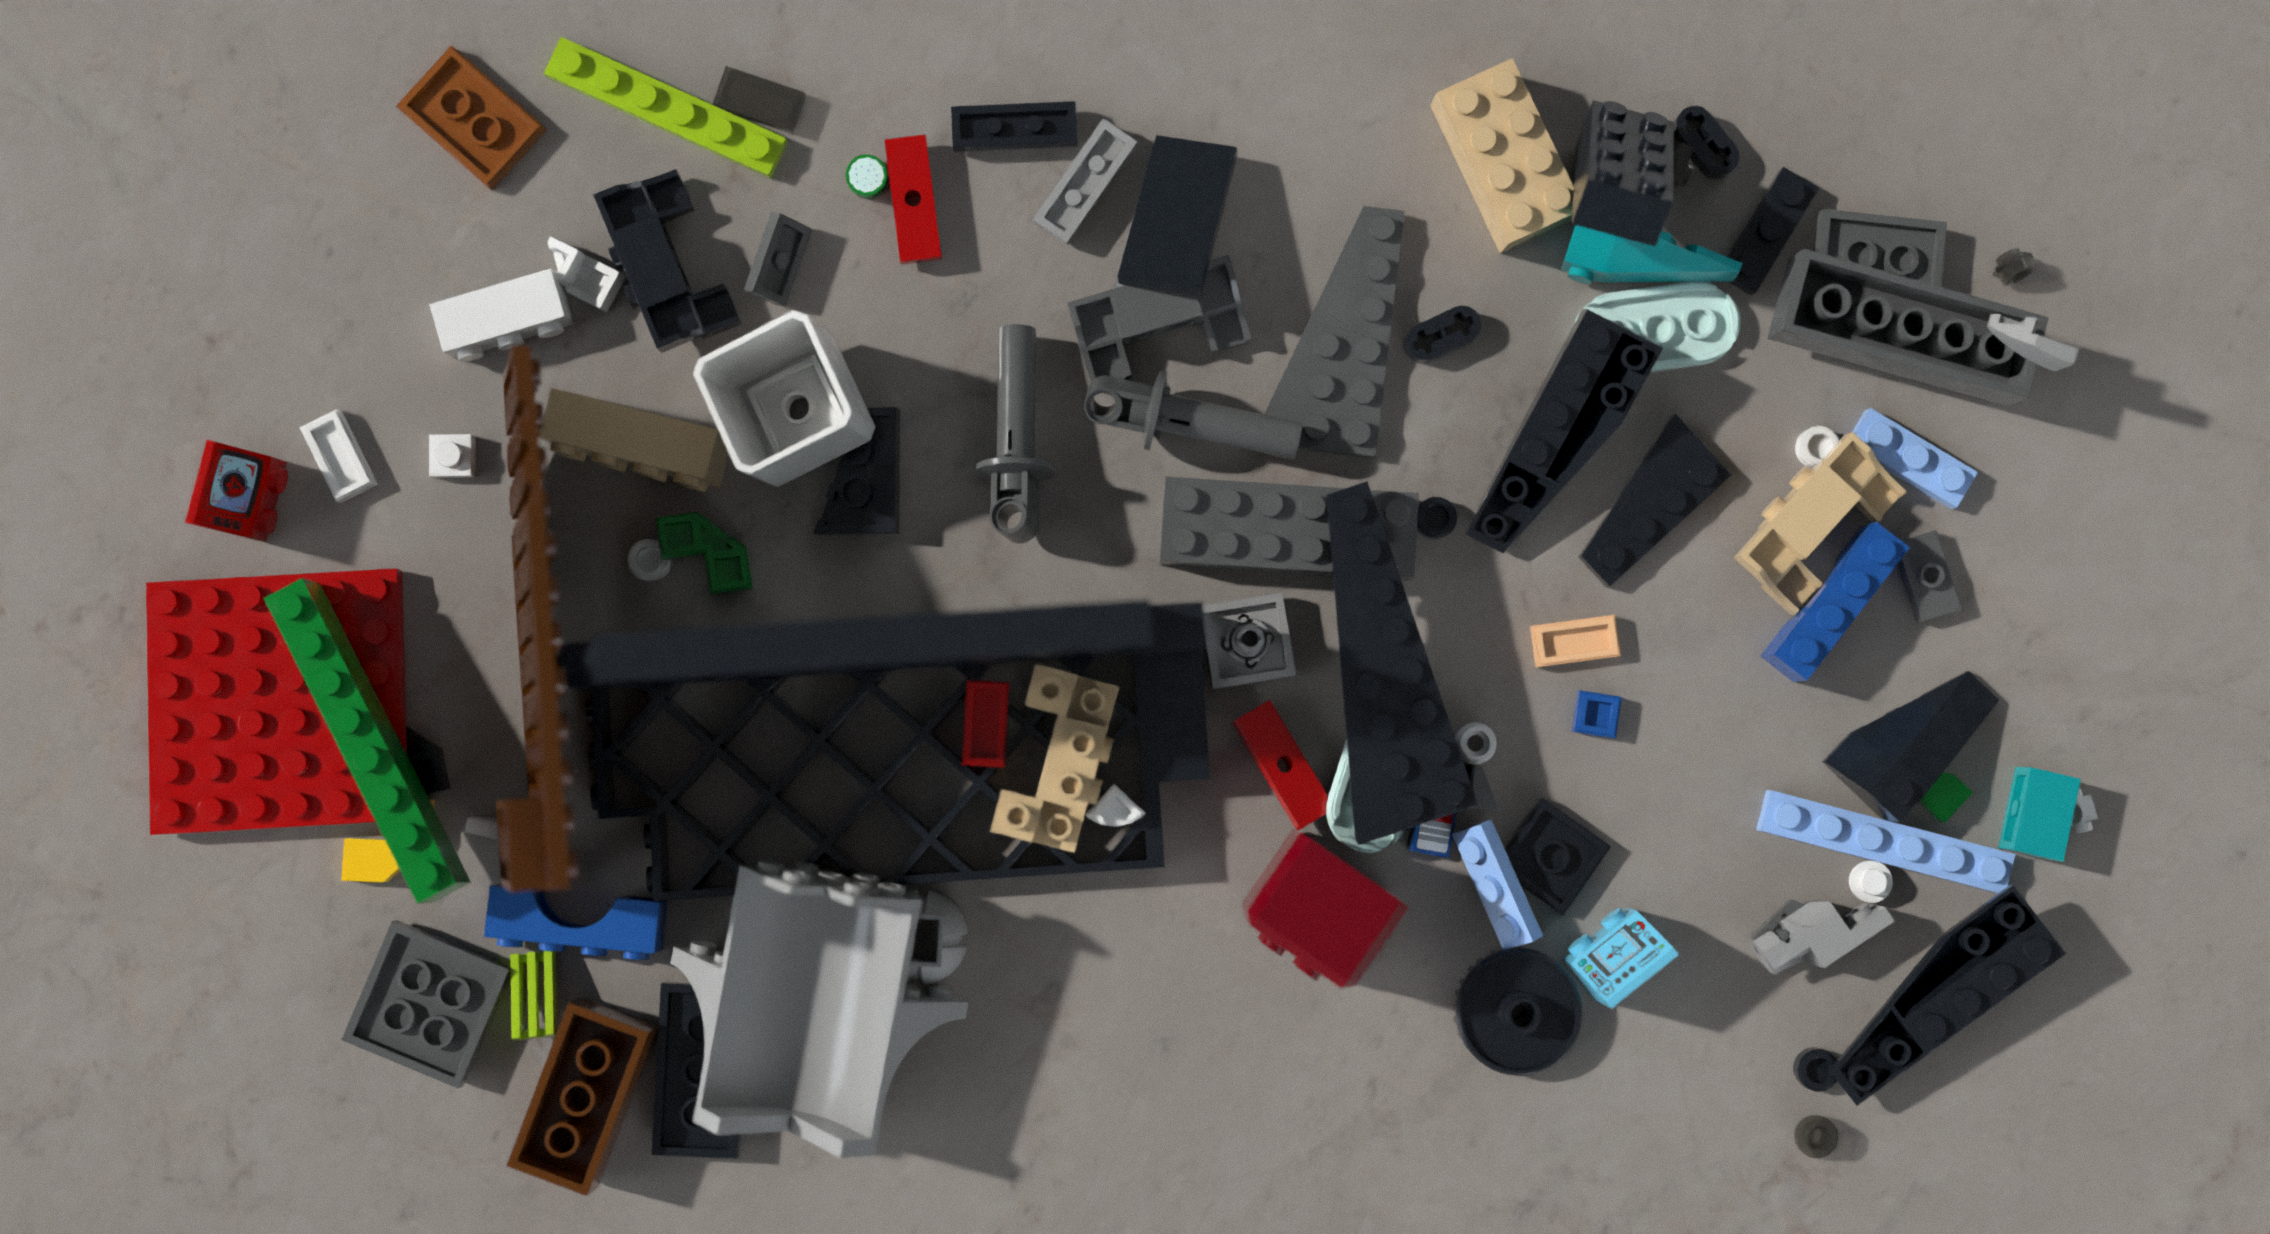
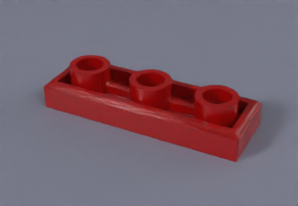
(908, 177)
(1271, 740)

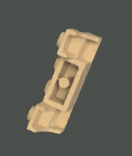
(1809, 512)
(1070, 764)

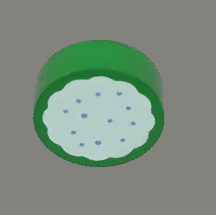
(867, 176)

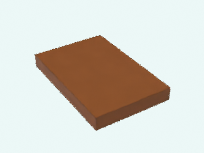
(471, 117)

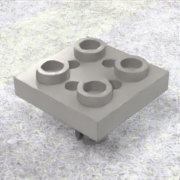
(1273, 659)

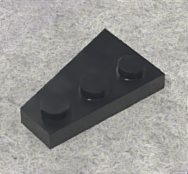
(867, 483)

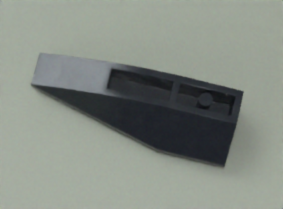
(1948, 989)

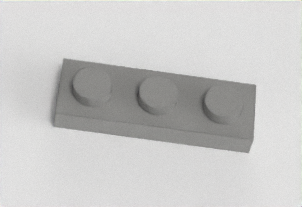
(1085, 182)

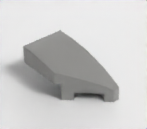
(2035, 348)

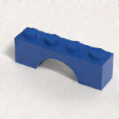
(1822, 622)
(630, 926)

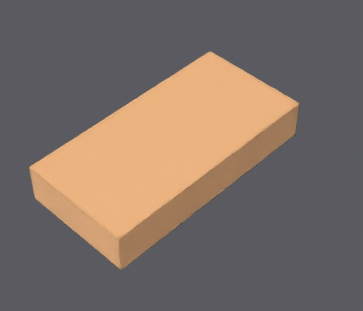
(1575, 641)

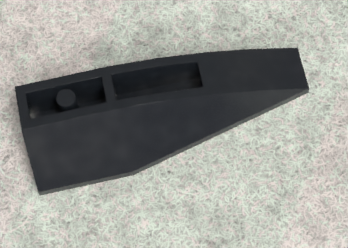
(1565, 425)

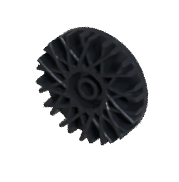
(1550, 1015)

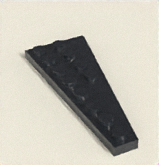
(1396, 724)

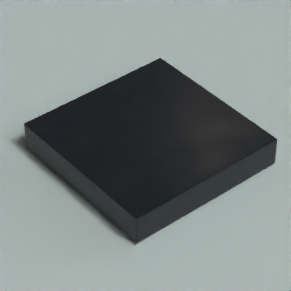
(1554, 855)

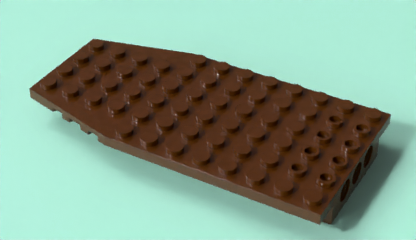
(534, 828)

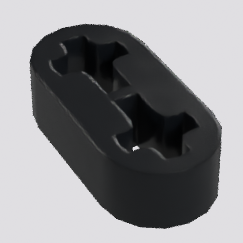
(1712, 135)
(1438, 325)

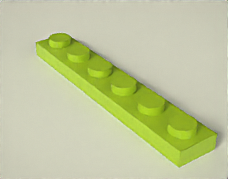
(665, 107)

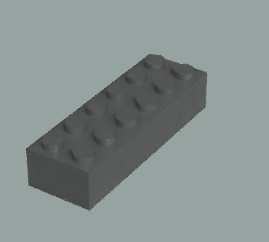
(1900, 327)
(1269, 526)

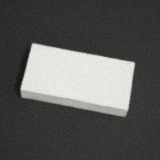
(338, 456)

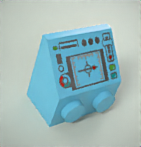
(1618, 956)

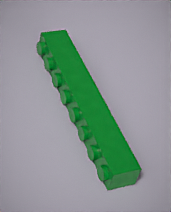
(367, 741)

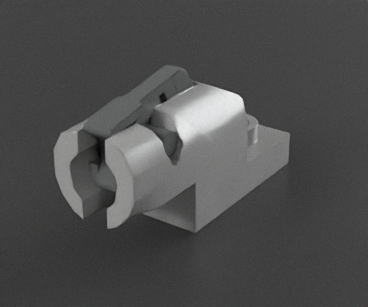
(1814, 931)

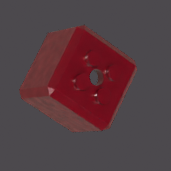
(1321, 912)

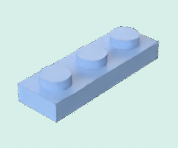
(1915, 459)
(1497, 884)

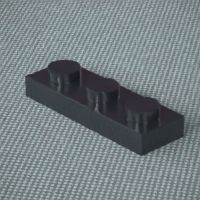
(1014, 126)
(1770, 228)

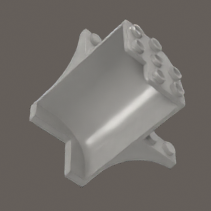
(809, 1005)

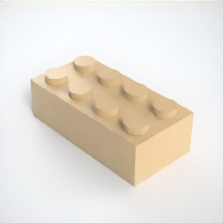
(1505, 155)
(634, 438)

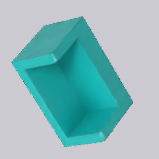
(2039, 813)

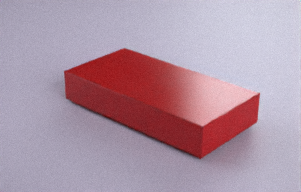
(985, 723)

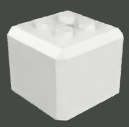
(758, 379)

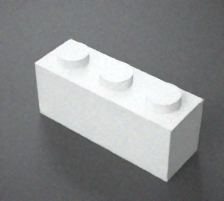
(501, 315)

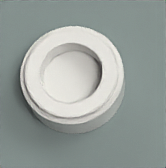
(1815, 444)
(646, 562)

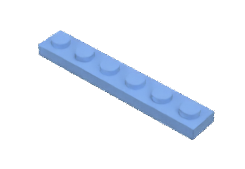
(1885, 842)

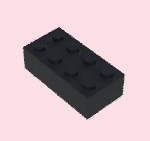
(1624, 173)

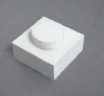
(452, 455)

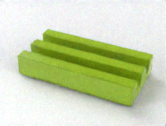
(517, 995)

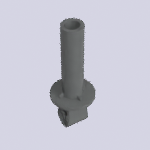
(1154, 410)
(1015, 470)

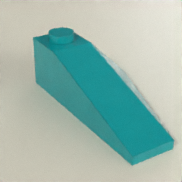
(1619, 260)

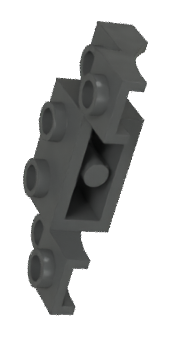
(1136, 313)

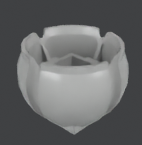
(950, 937)

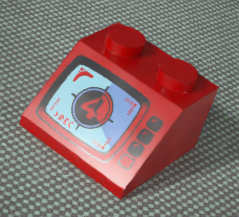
(237, 491)

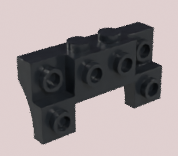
(656, 278)

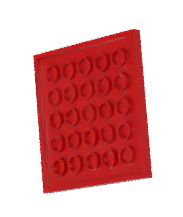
(232, 715)

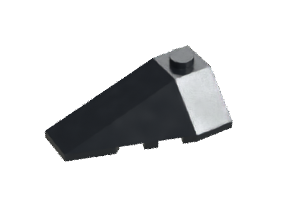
(1908, 748)

